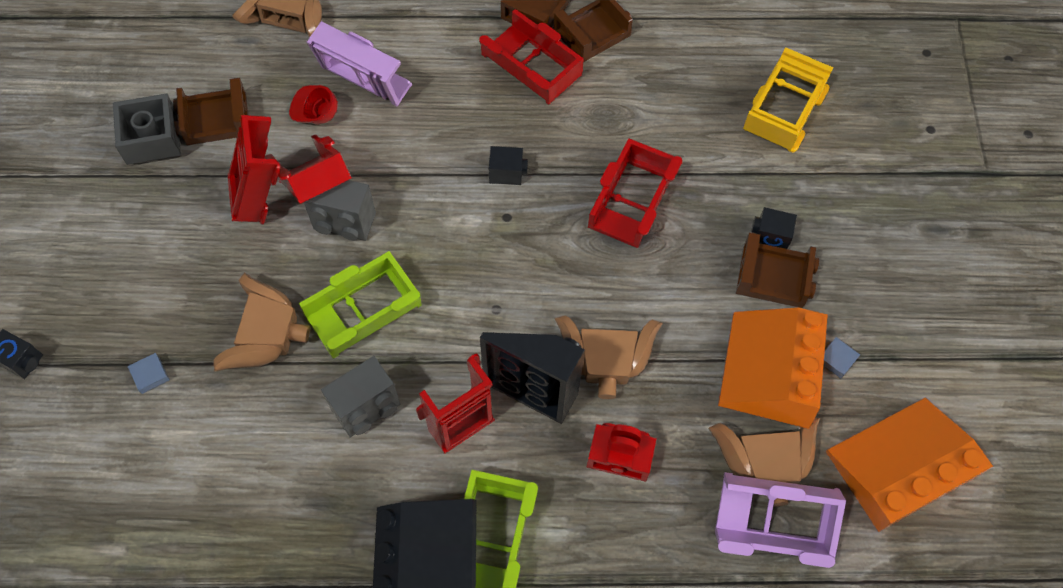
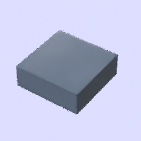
(839, 357)
(148, 373)

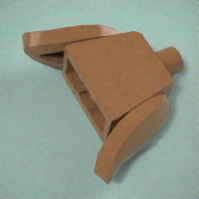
(288, 14)
(264, 330)
(611, 354)
(769, 456)

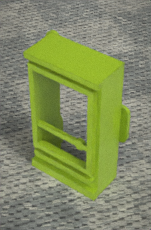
(327, 323)
(510, 488)

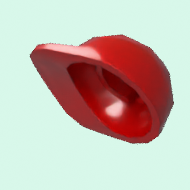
(313, 105)

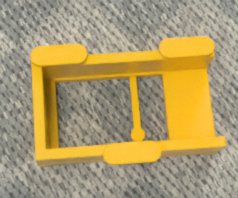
(775, 128)

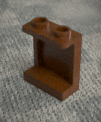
(536, 10)
(593, 27)
(210, 115)
(776, 273)

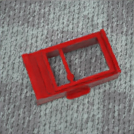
(545, 40)
(249, 171)
(317, 174)
(616, 224)
(463, 415)

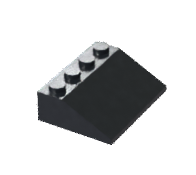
(534, 370)
(426, 544)

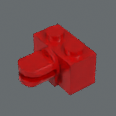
(622, 451)

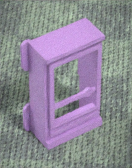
(358, 62)
(735, 509)

